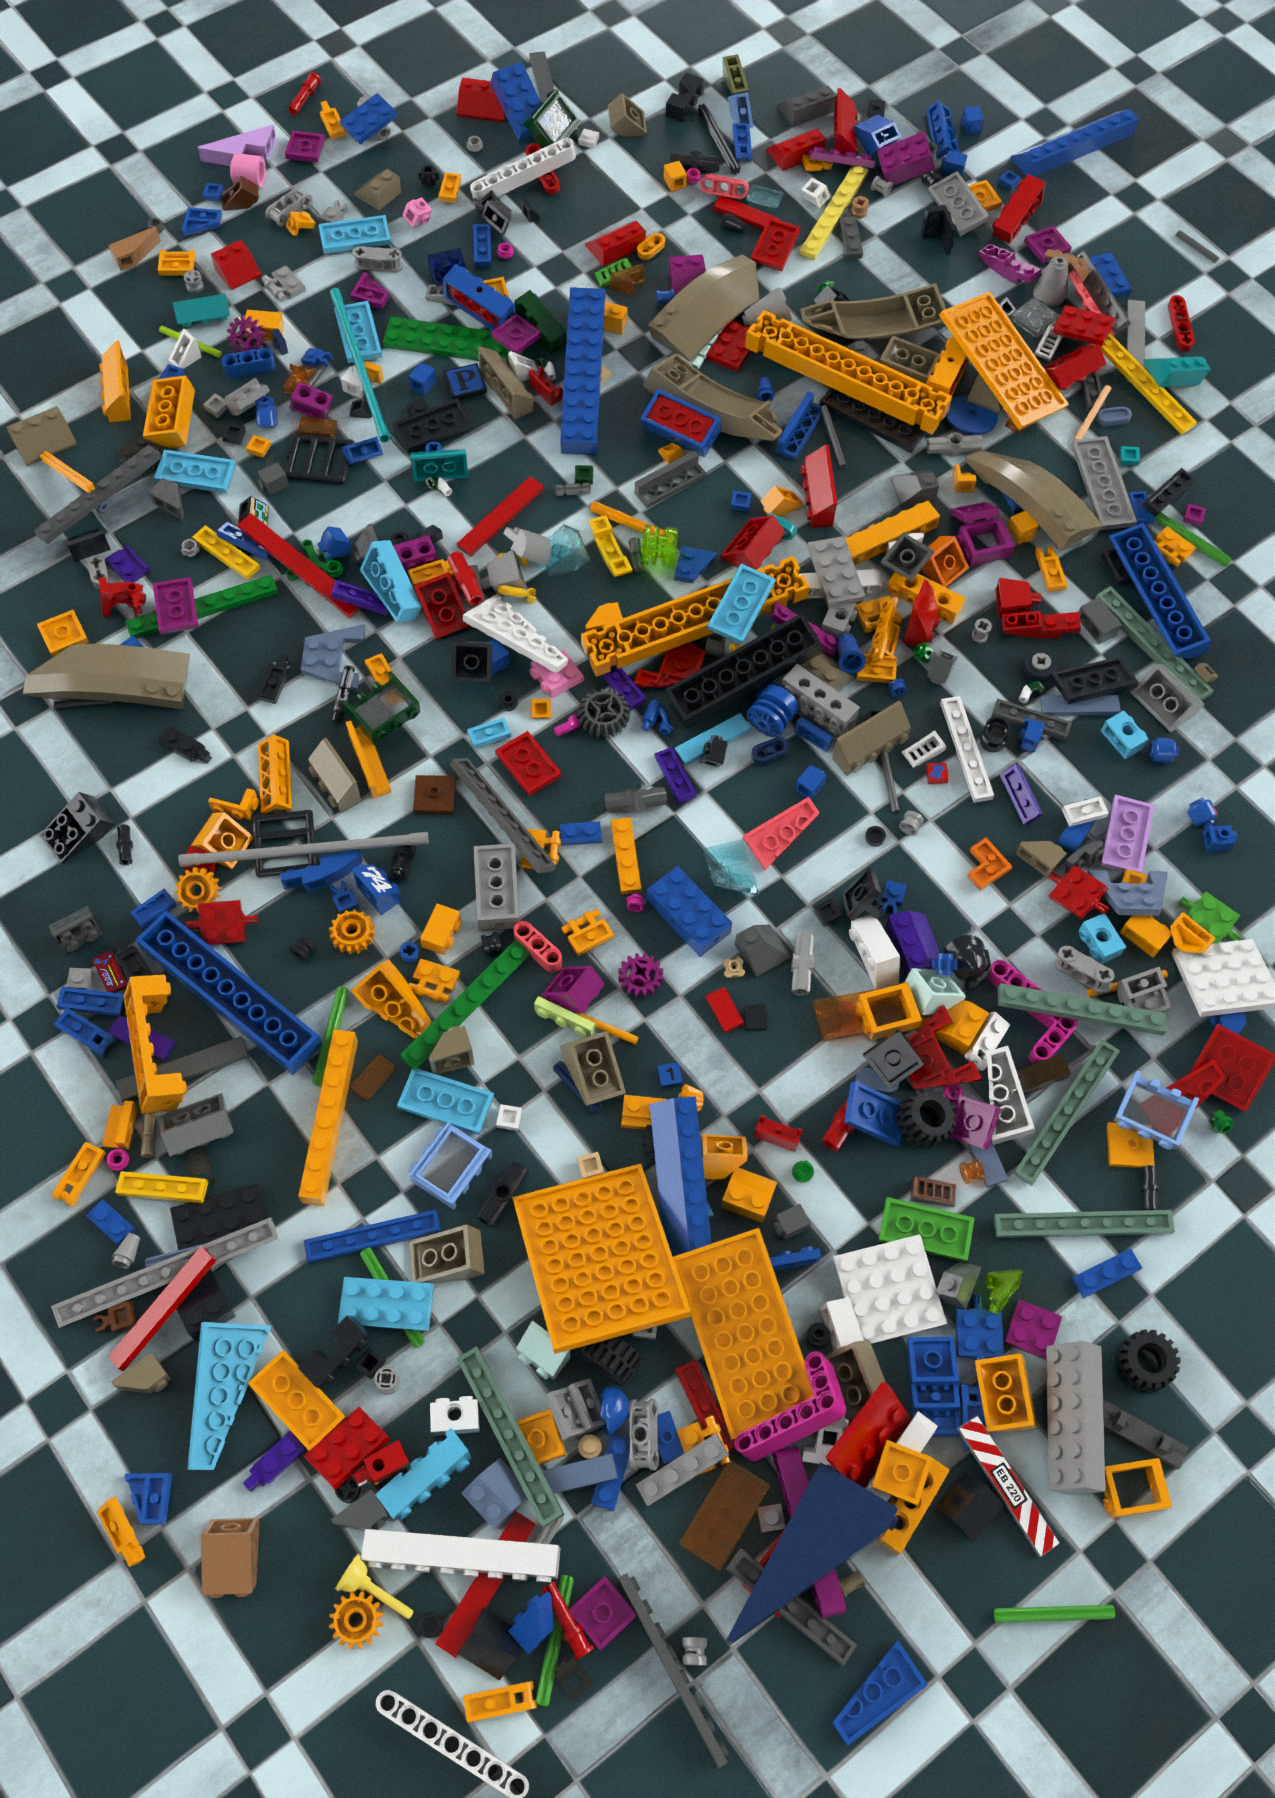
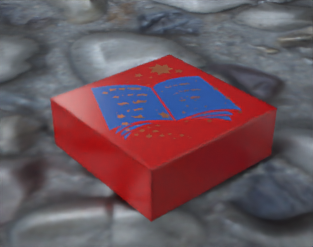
(937, 773)

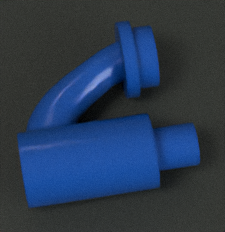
(651, 714)

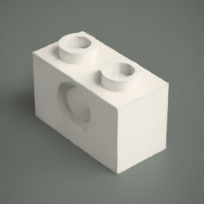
(465, 1424)

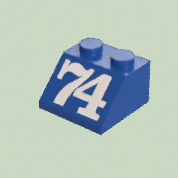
(376, 888)

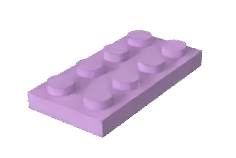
(1127, 834)

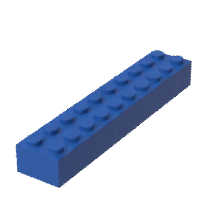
(583, 371)
(229, 992)

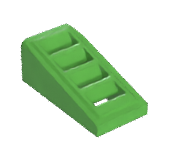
(617, 266)

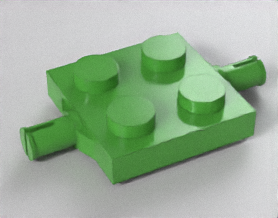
(1212, 916)

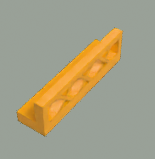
(369, 762)
(277, 773)

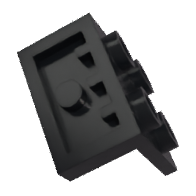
(938, 223)

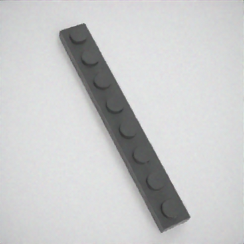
(103, 490)
(503, 815)
(678, 1677)

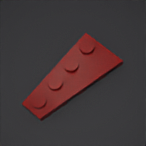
(1200, 1082)

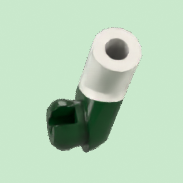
(548, 368)
(438, 484)
(1035, 686)

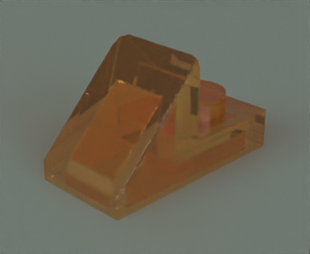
(626, 278)
(299, 373)

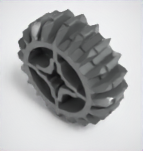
(606, 719)

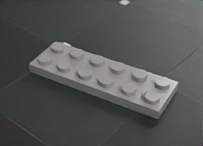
(1103, 483)

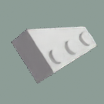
(876, 951)

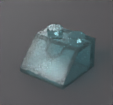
(567, 551)

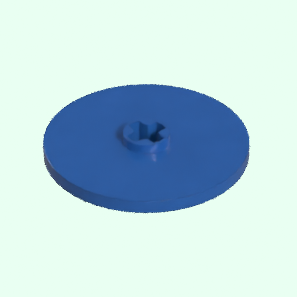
(970, 417)

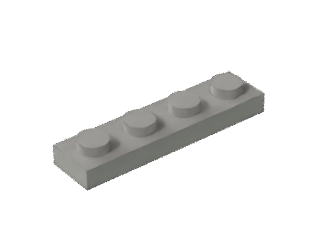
(682, 1469)

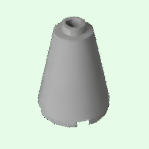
(1053, 283)
(772, 303)

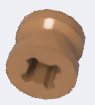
(859, 207)

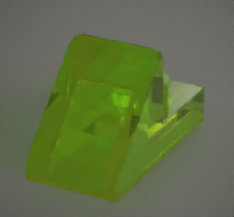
(1003, 1287)

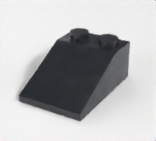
(204, 1304)

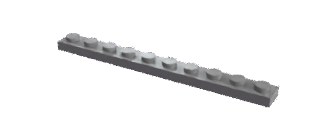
(160, 1273)

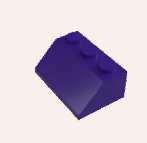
(912, 940)

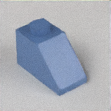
(740, 108)

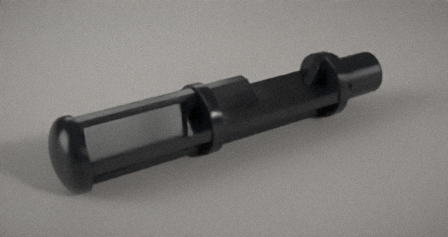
(343, 691)

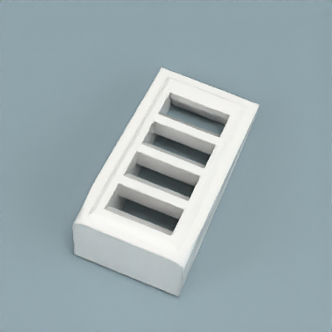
(1049, 332)
(932, 737)

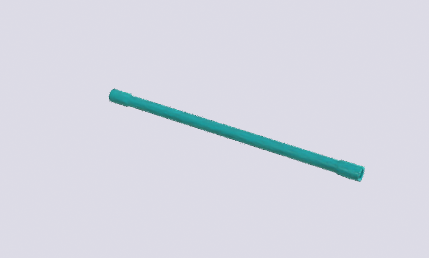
(381, 428)

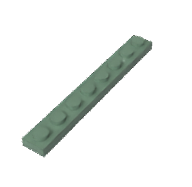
(1153, 643)
(1081, 1009)
(1066, 1112)
(1083, 1223)
(510, 1437)

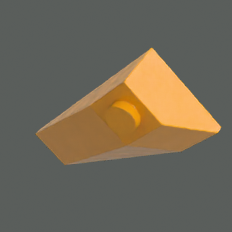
(392, 998)

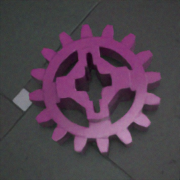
(245, 328)
(640, 966)

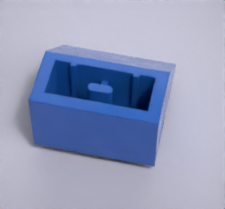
(876, 133)

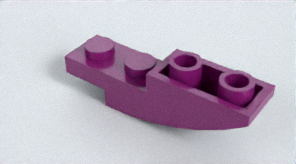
(1006, 265)

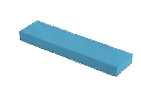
(727, 730)

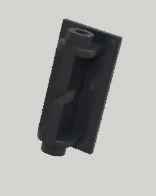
(402, 862)

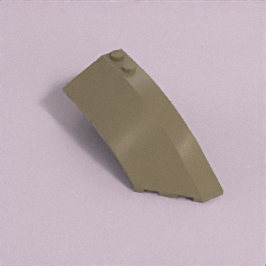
(706, 306)
(880, 316)
(738, 413)
(1039, 494)
(112, 674)

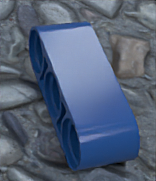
(248, 363)
(1074, 835)

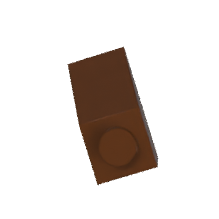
(240, 195)

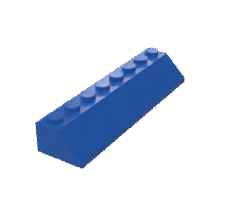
(1076, 143)
(1161, 592)
(680, 1174)

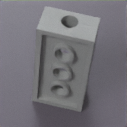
(824, 700)
(496, 886)

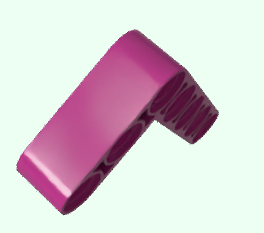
(1053, 1023)
(801, 1420)

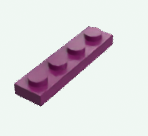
(835, 156)
(781, 614)

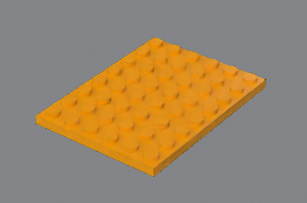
(600, 1258)

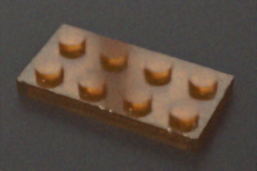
(839, 1018)
(724, 1515)

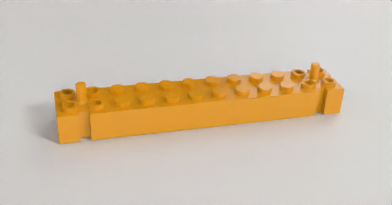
(848, 372)
(680, 620)

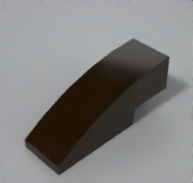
(1043, 1074)

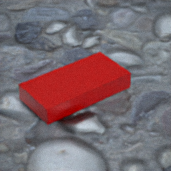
(724, 1010)

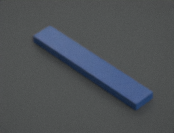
(372, 1236)

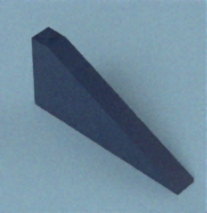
(825, 1532)

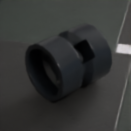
(995, 734)

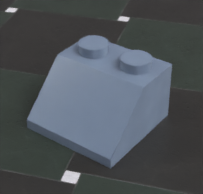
(496, 1494)

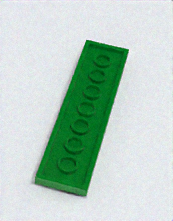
(440, 339)

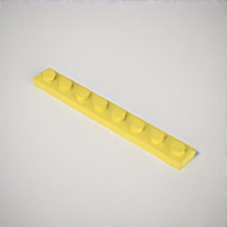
(833, 211)

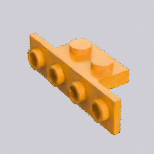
(886, 633)

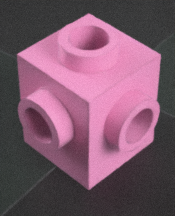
(417, 212)

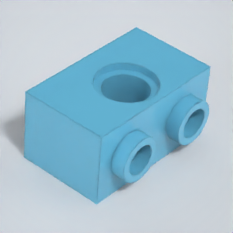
(1115, 729)
(1101, 928)

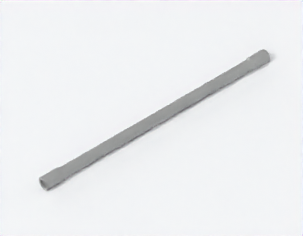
(196, 859)

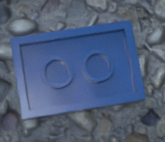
(368, 118)
(1111, 274)
(873, 1113)

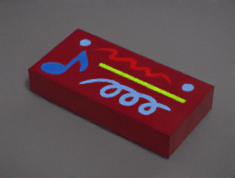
(110, 972)

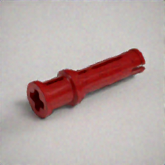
(307, 89)
(572, 1630)

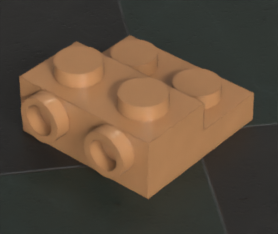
(1078, 265)

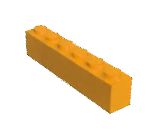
(875, 538)

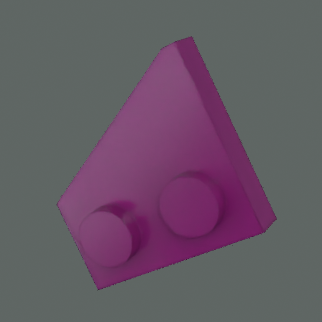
(369, 291)

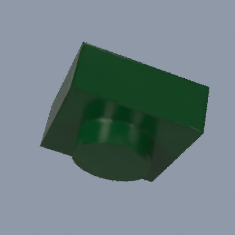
(584, 474)

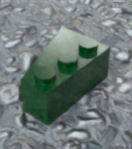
(533, 311)

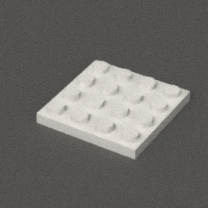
(1227, 978)
(890, 1289)

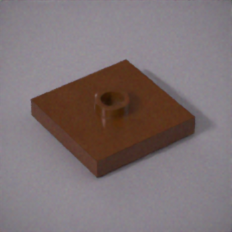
(434, 794)

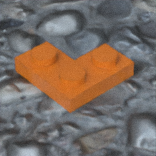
(992, 864)

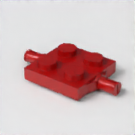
(1078, 892)
(222, 922)

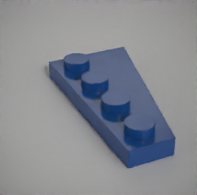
(882, 1692)

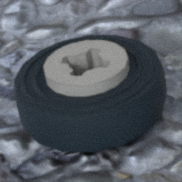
(1042, 671)

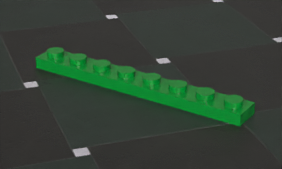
(211, 604)
(465, 1004)

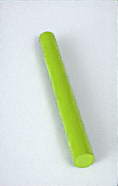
(203, 347)

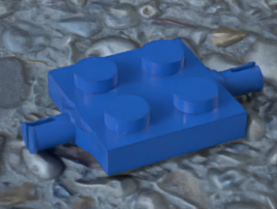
(978, 1332)

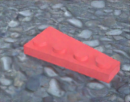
(1082, 292)
(778, 833)

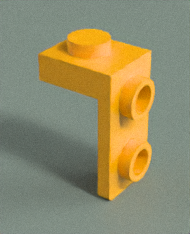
(243, 811)

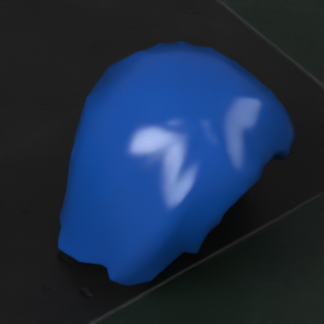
(614, 1409)

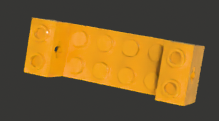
(155, 1092)

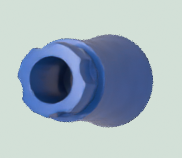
(850, 656)

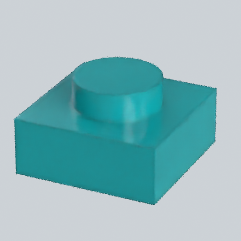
(1129, 456)

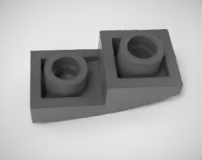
(1085, 855)

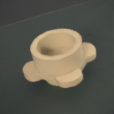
(733, 973)

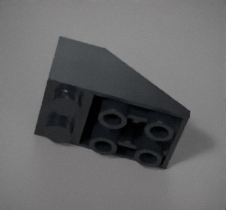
(77, 827)

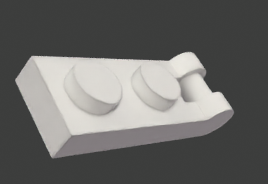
(987, 1040)

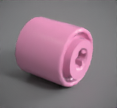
(249, 167)

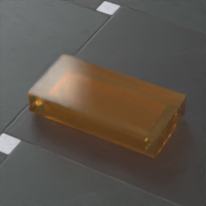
(317, 427)
(373, 1077)

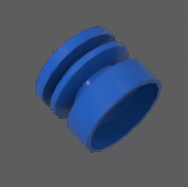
(772, 711)

